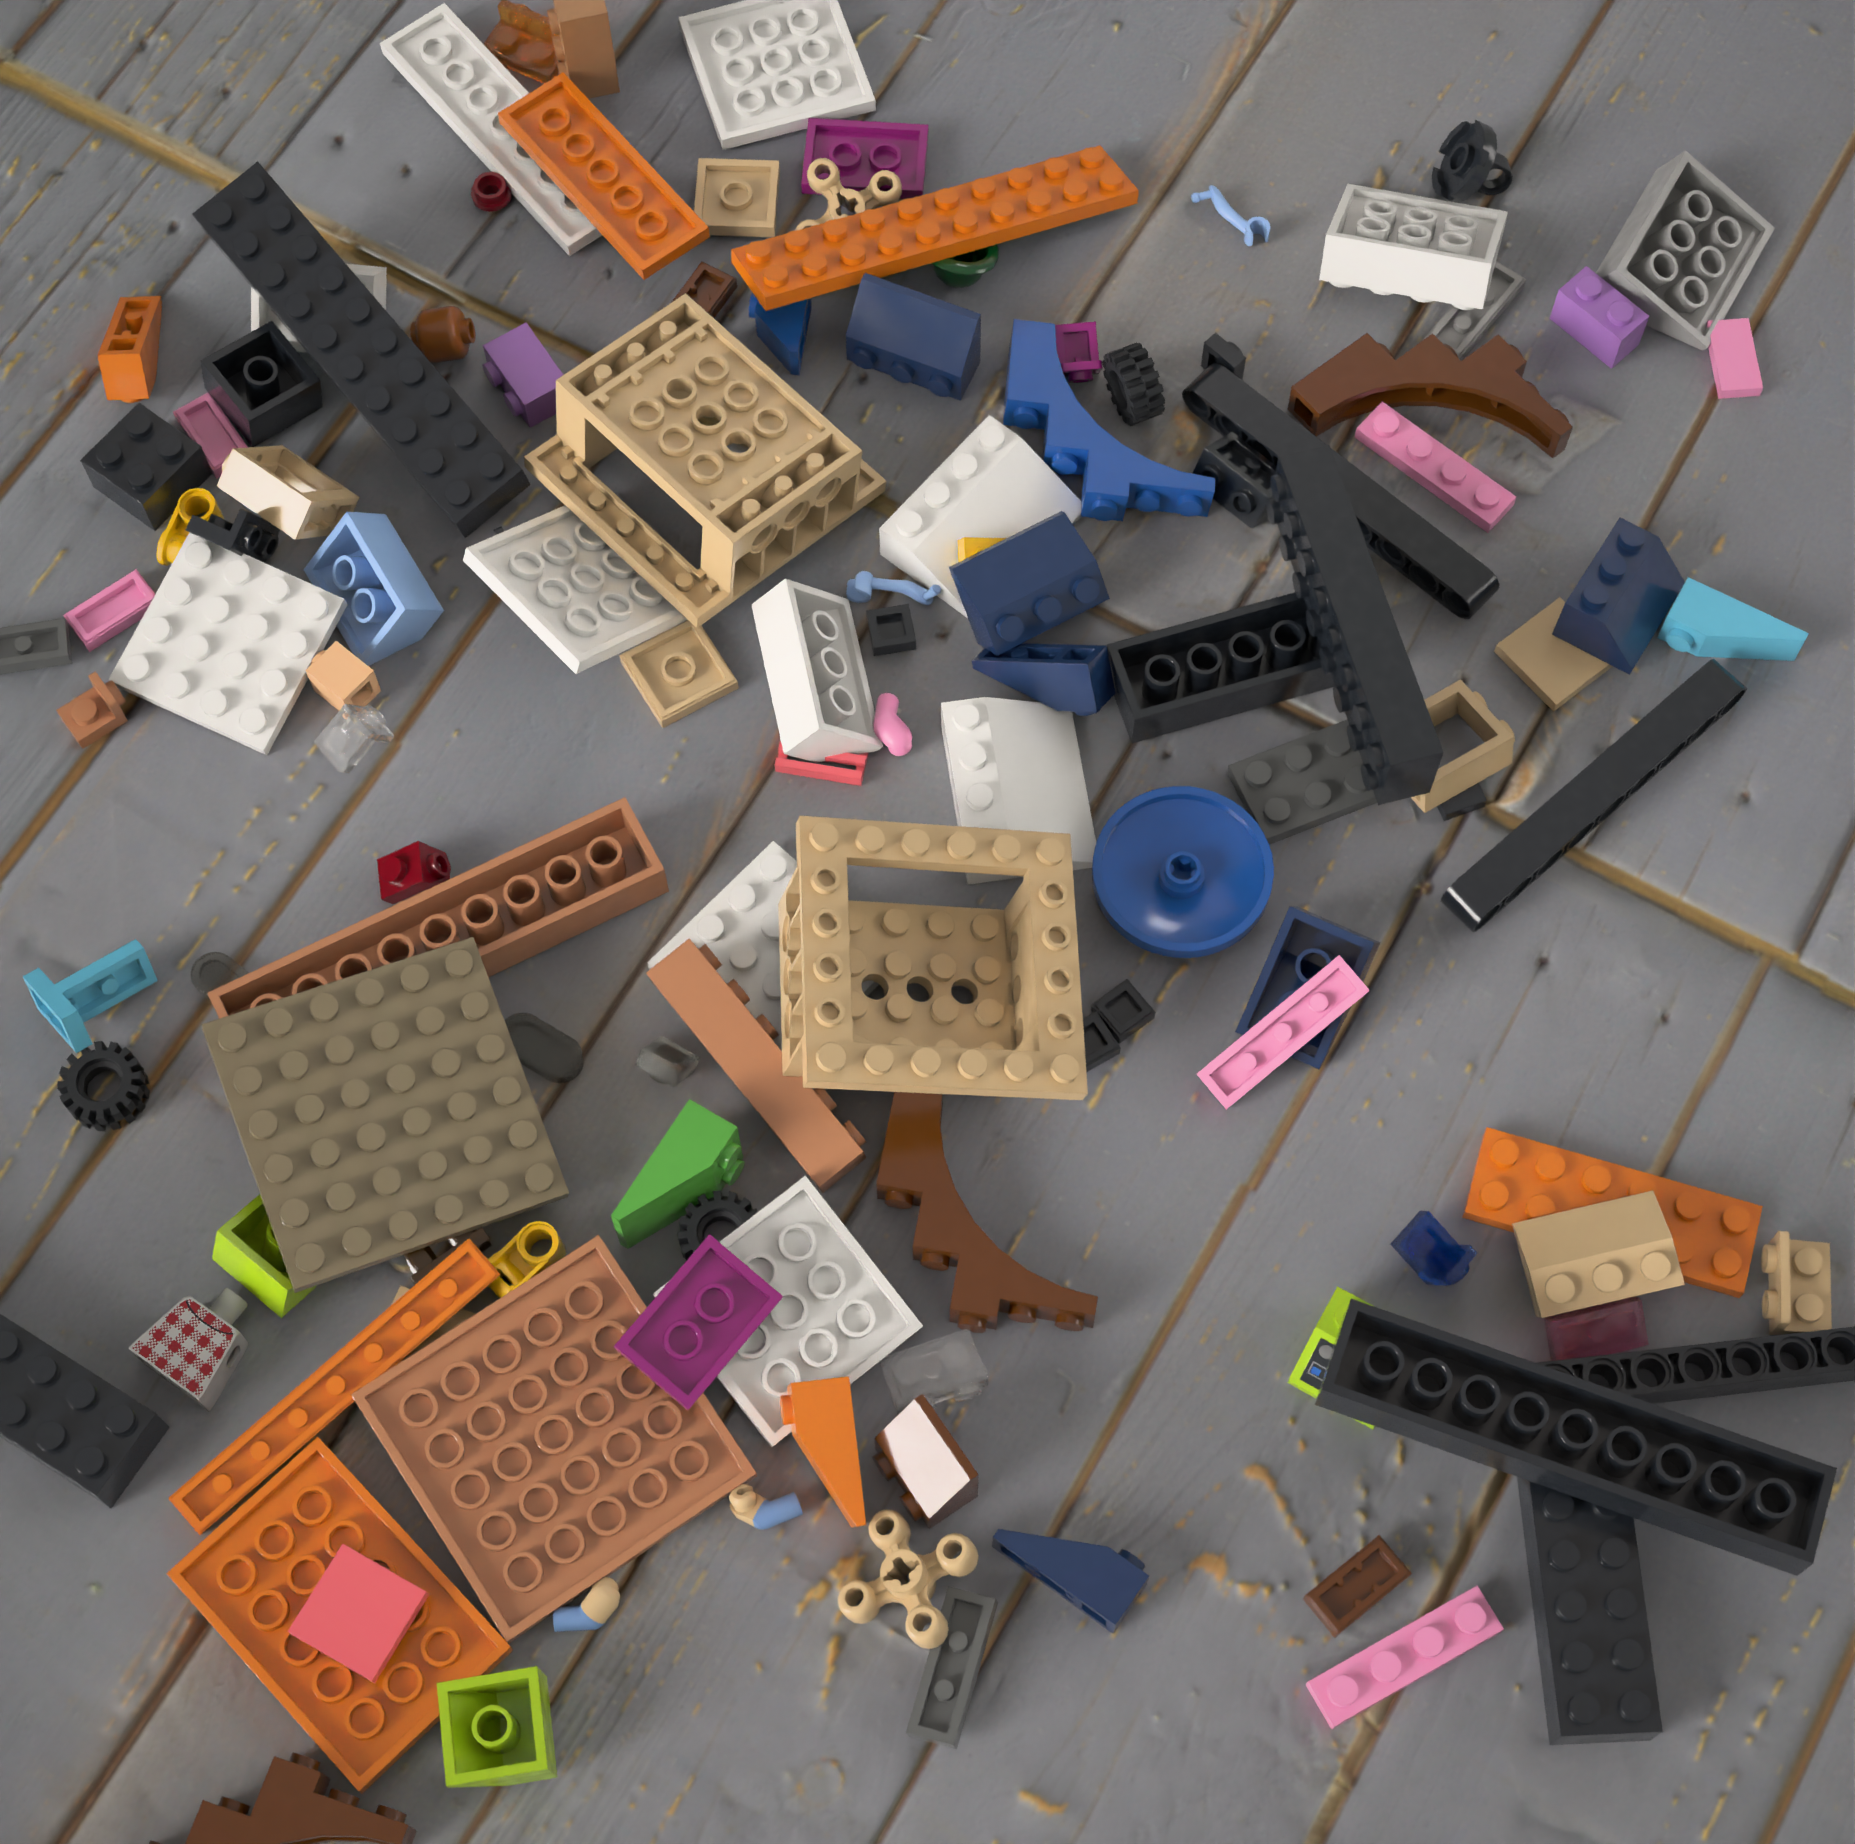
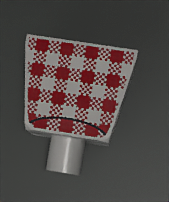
(196, 1346)

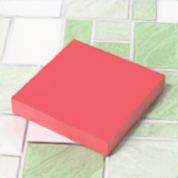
(358, 1613)

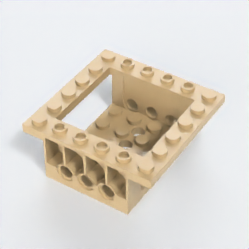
(752, 504)
(1017, 962)

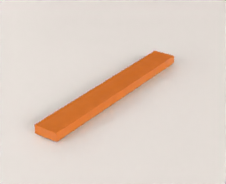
(330, 1387)

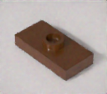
(709, 288)
(1357, 1586)

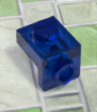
(1433, 1251)

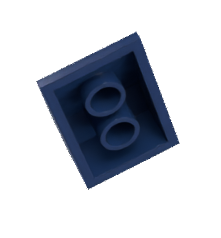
(1298, 953)

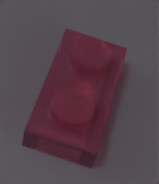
(1597, 1330)

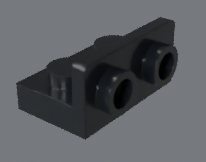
(1240, 477)
(246, 535)

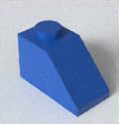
(783, 330)

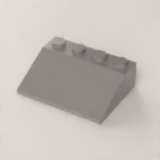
(1685, 250)

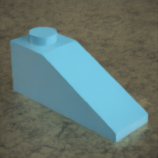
(1723, 627)

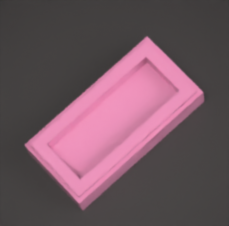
(1734, 359)
(211, 429)
(111, 610)

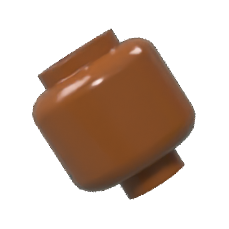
(443, 333)

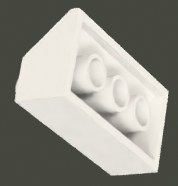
(815, 672)

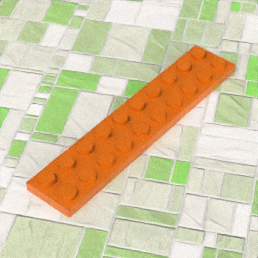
(933, 227)

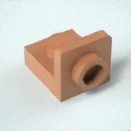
(94, 712)

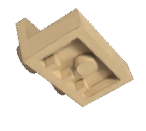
(1797, 1285)

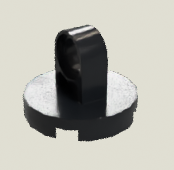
(1467, 163)

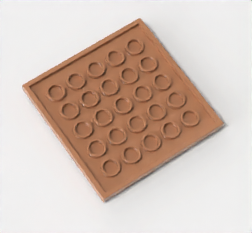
(546, 1443)

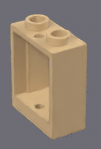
(286, 490)
(1477, 763)

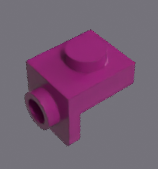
(1078, 351)

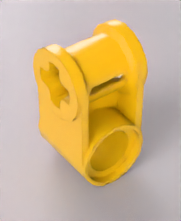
(190, 503)
(515, 1259)

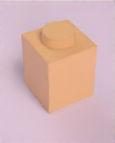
(342, 677)

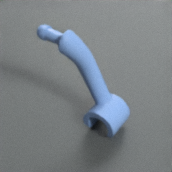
(1255, 225)
(860, 588)

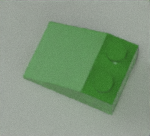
(691, 1160)

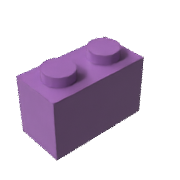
(1599, 317)
(524, 372)

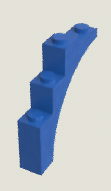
(1075, 444)

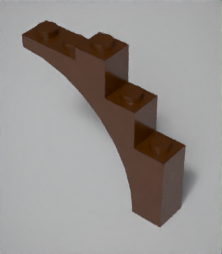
(1429, 375)
(946, 1234)
(297, 1812)

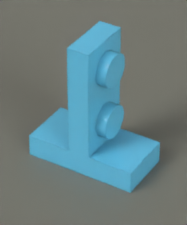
(90, 991)

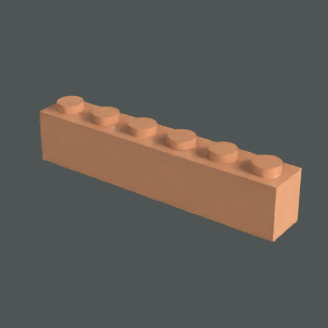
(754, 1063)

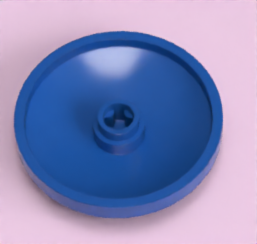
(1182, 872)

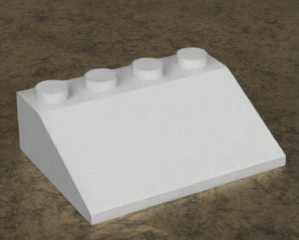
(1413, 246)
(980, 491)
(1017, 771)

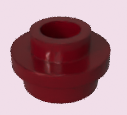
(487, 184)

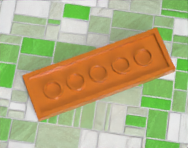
(604, 176)
(1531, 1179)

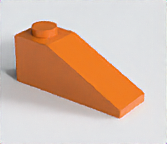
(131, 349)
(826, 1433)

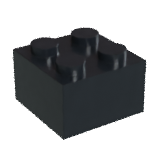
(262, 383)
(146, 466)

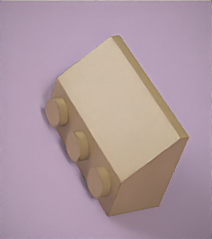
(1597, 1254)

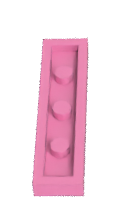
(1435, 467)
(1283, 1032)
(1404, 1657)

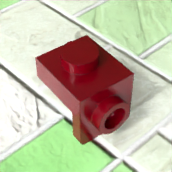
(411, 871)

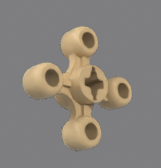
(852, 200)
(923, 1574)

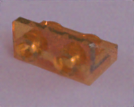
(524, 42)

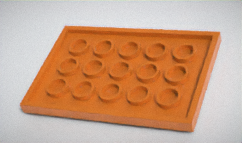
(264, 1566)

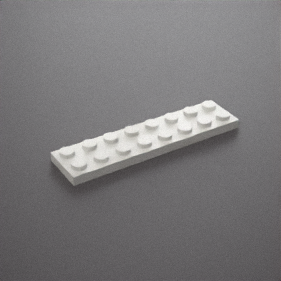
(468, 92)

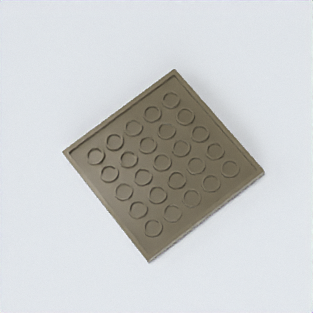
(384, 1113)

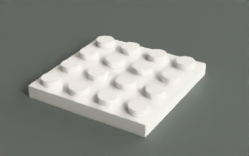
(775, 67)
(571, 588)
(228, 642)
(744, 933)
(833, 1312)

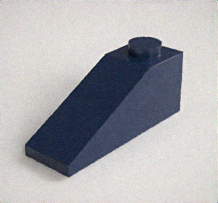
(1054, 674)
(1082, 1573)

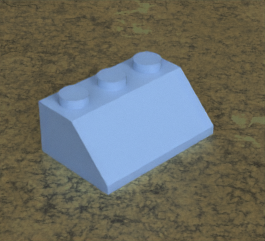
(379, 581)

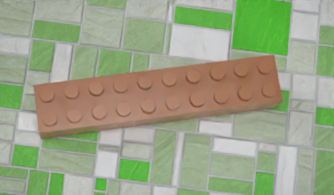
(507, 904)

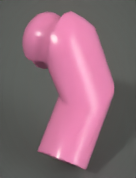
(890, 727)

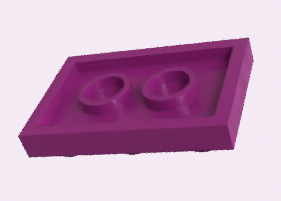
(867, 148)
(698, 1322)

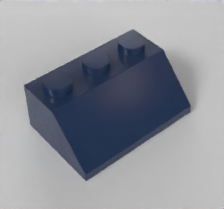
(914, 337)
(1028, 583)
(1621, 597)

